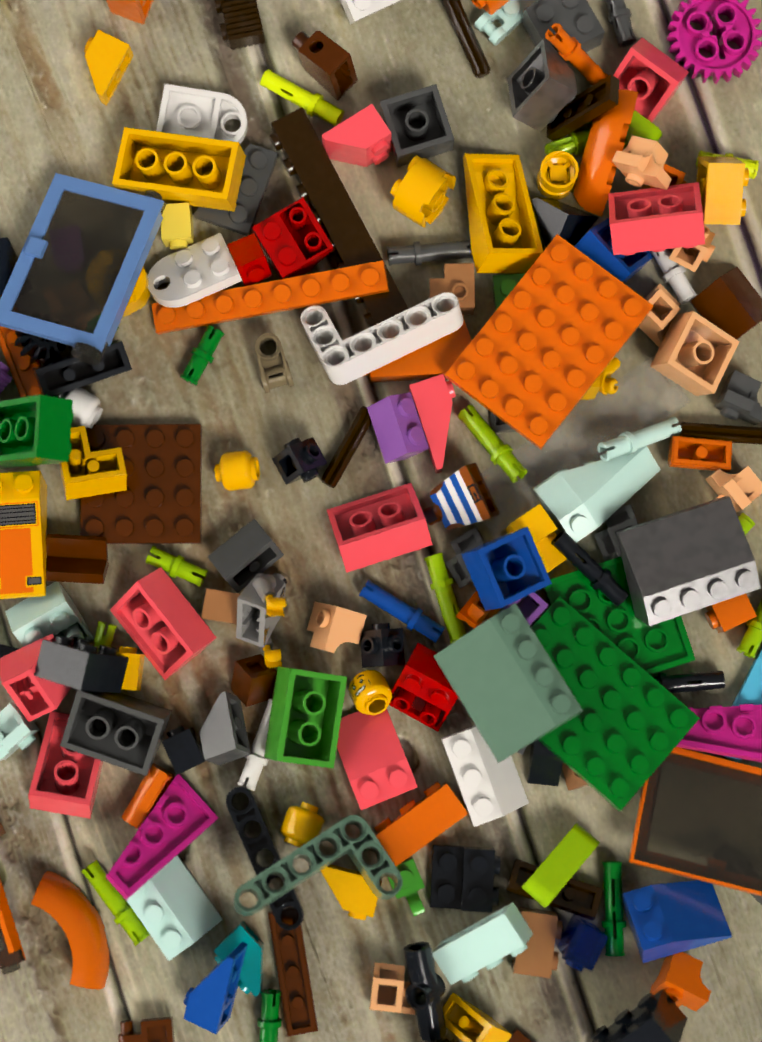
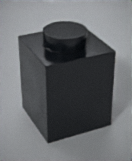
(183, 749)

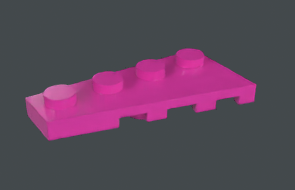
(727, 731)
(165, 833)

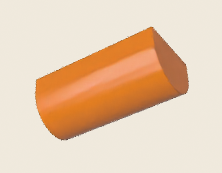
(700, 453)
(147, 795)

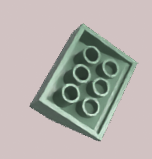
(507, 683)

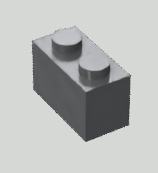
(245, 555)

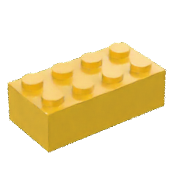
(180, 168)

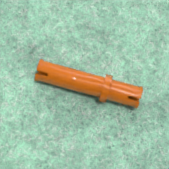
(571, 51)

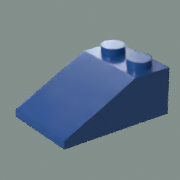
(674, 918)

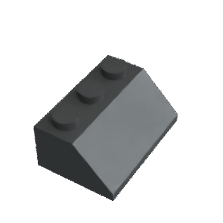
(116, 729)

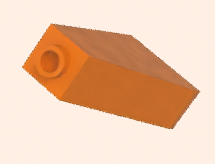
(427, 361)

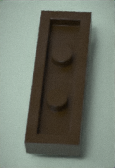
(585, 108)
(574, 897)

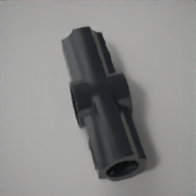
(425, 991)

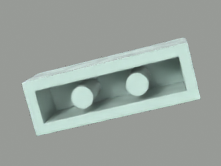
(483, 944)

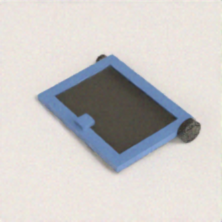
(81, 264)

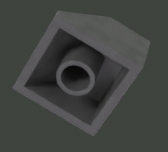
(541, 86)

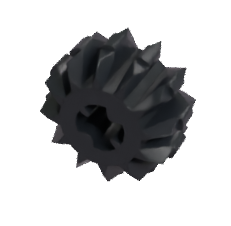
(37, 349)

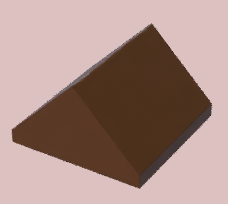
(730, 304)

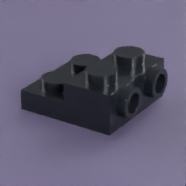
(464, 878)

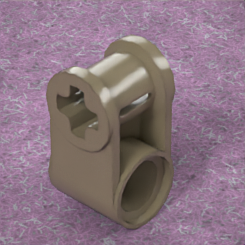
(272, 365)

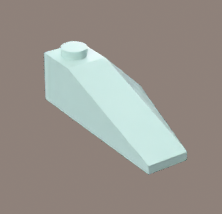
(589, 494)

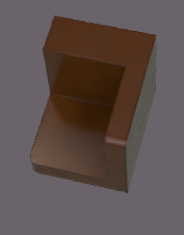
(253, 680)

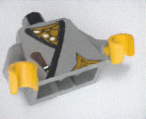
(259, 612)

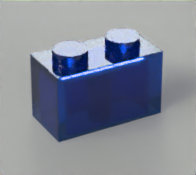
(582, 943)

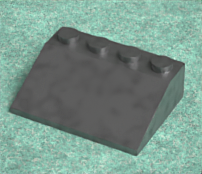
(687, 561)

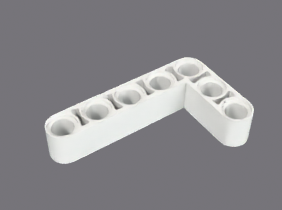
(382, 342)

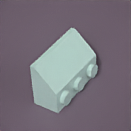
(174, 909)

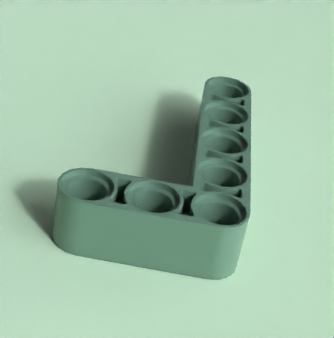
(319, 861)

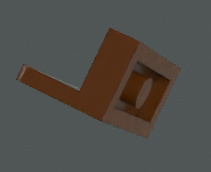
(76, 558)

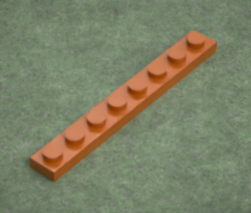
(274, 297)

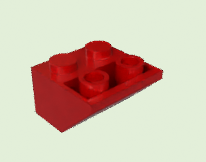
(293, 240)
(423, 689)

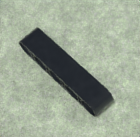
(254, 846)

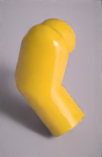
(607, 384)

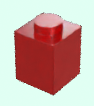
(249, 259)

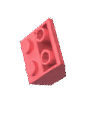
(30, 693)

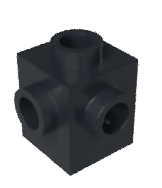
(299, 460)
(382, 646)

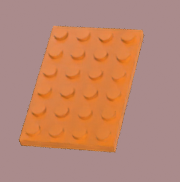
(549, 341)

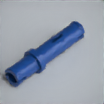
(411, 617)

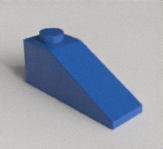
(212, 1000)

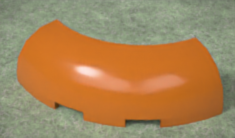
(596, 166)
(81, 925)

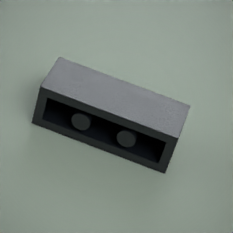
(72, 373)

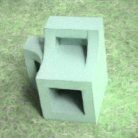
(15, 731)

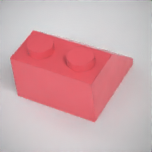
(650, 74)
(359, 139)

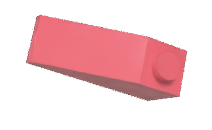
(434, 406)

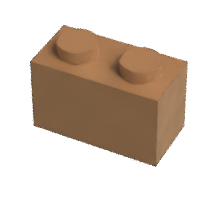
(540, 956)

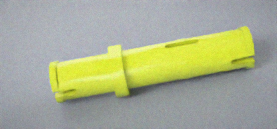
(311, 103)

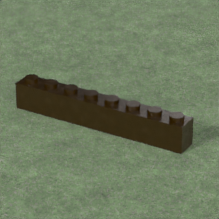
(332, 207)

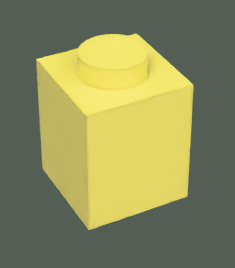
(177, 226)

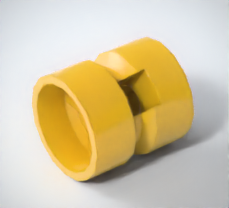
(557, 175)

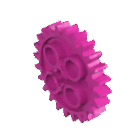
(739, 30)

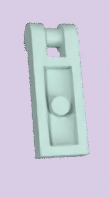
(508, 15)

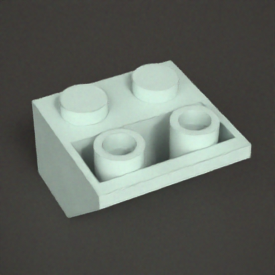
(47, 615)

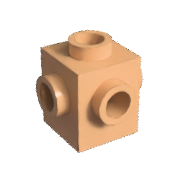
(692, 257)

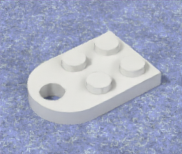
(200, 113)
(193, 273)

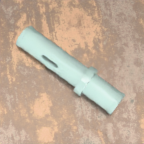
(629, 442)

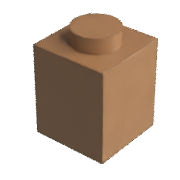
(220, 606)

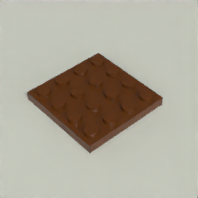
(161, 490)

